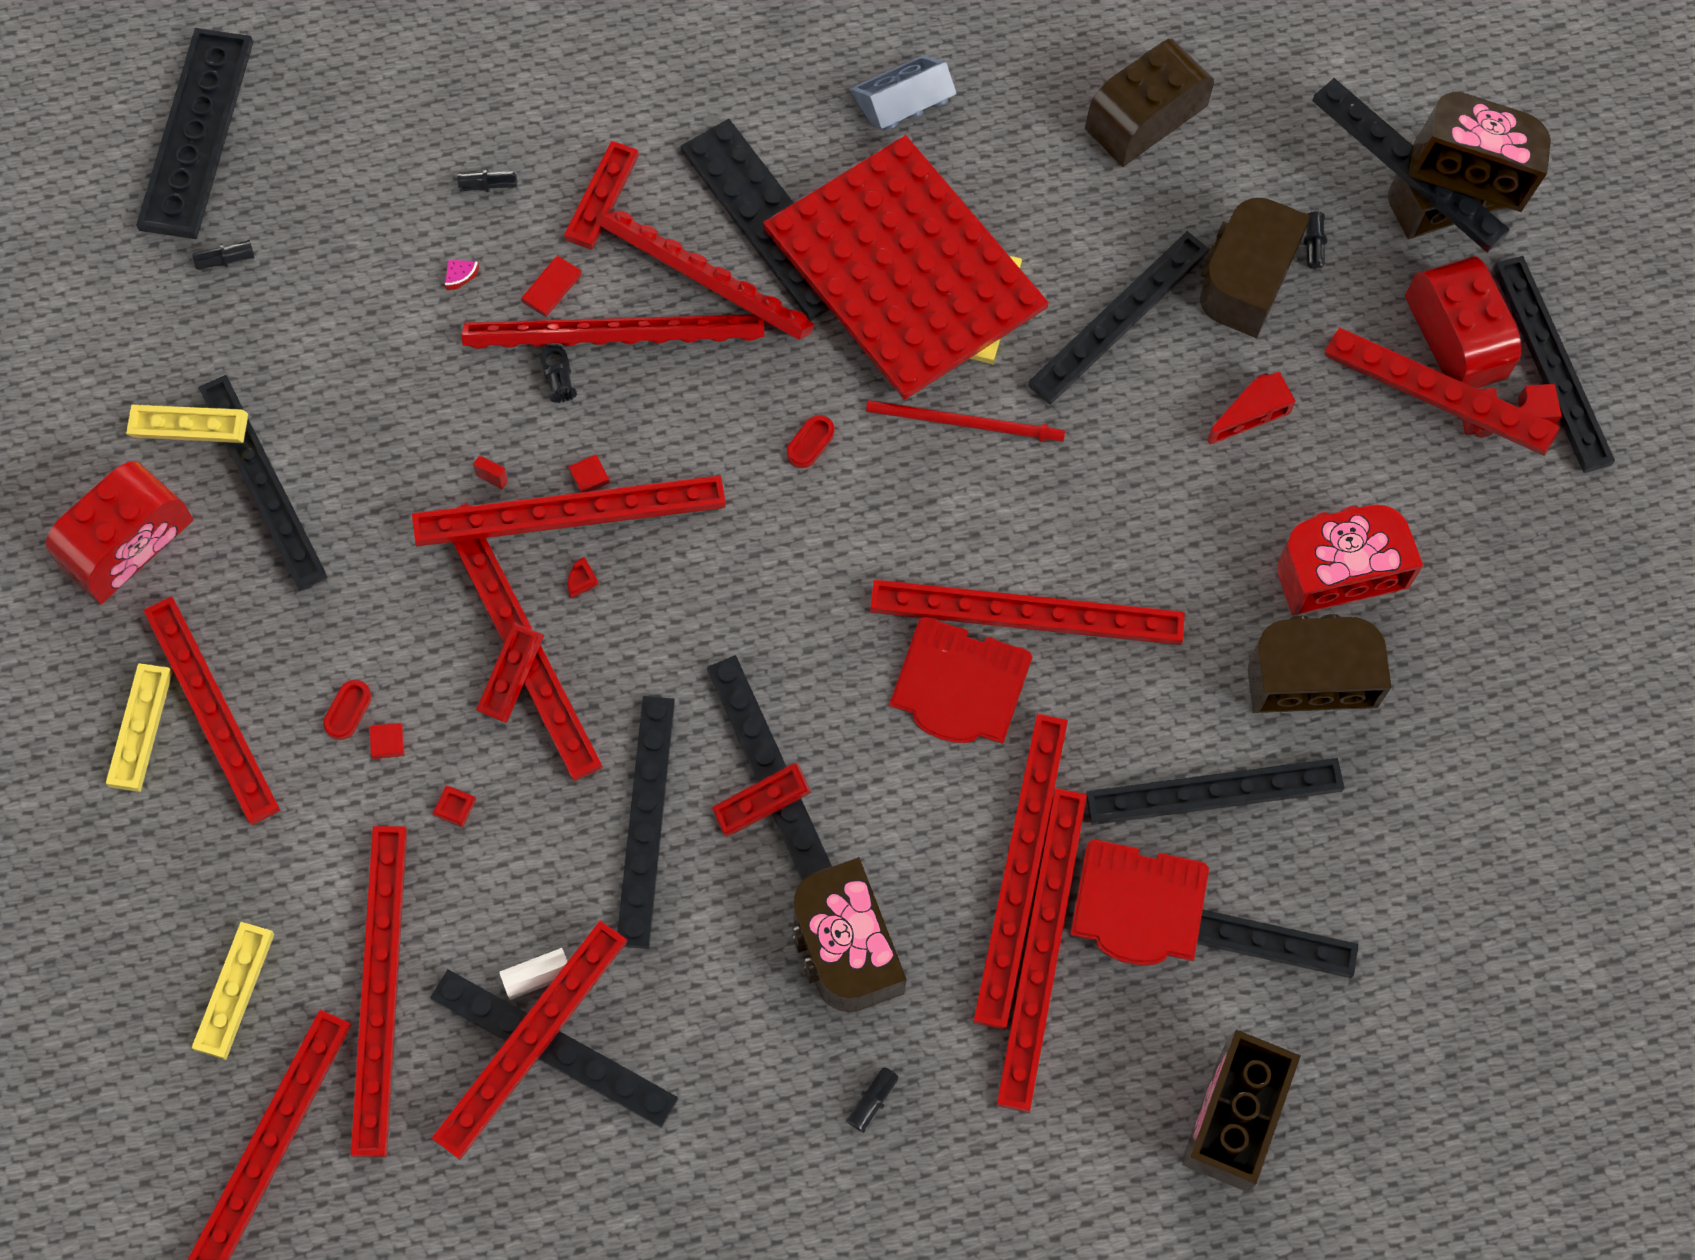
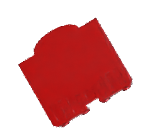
(959, 683)
(1139, 904)

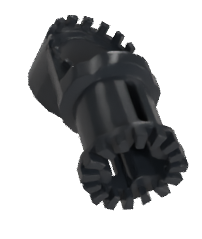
(558, 373)

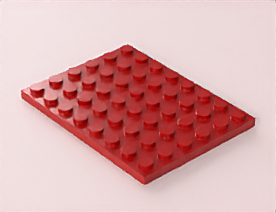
(905, 266)

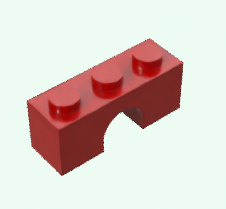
(1535, 399)

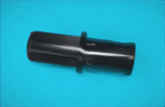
(486, 180)
(1315, 240)
(223, 255)
(872, 1099)

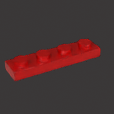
(601, 194)

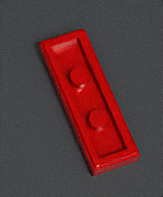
(510, 672)
(761, 799)

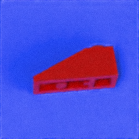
(1260, 403)

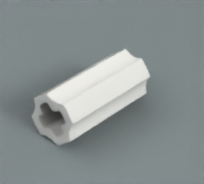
(533, 973)

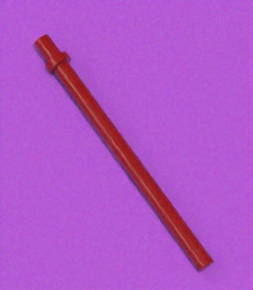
(1041, 432)

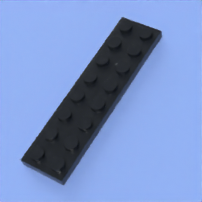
(195, 134)
(750, 198)

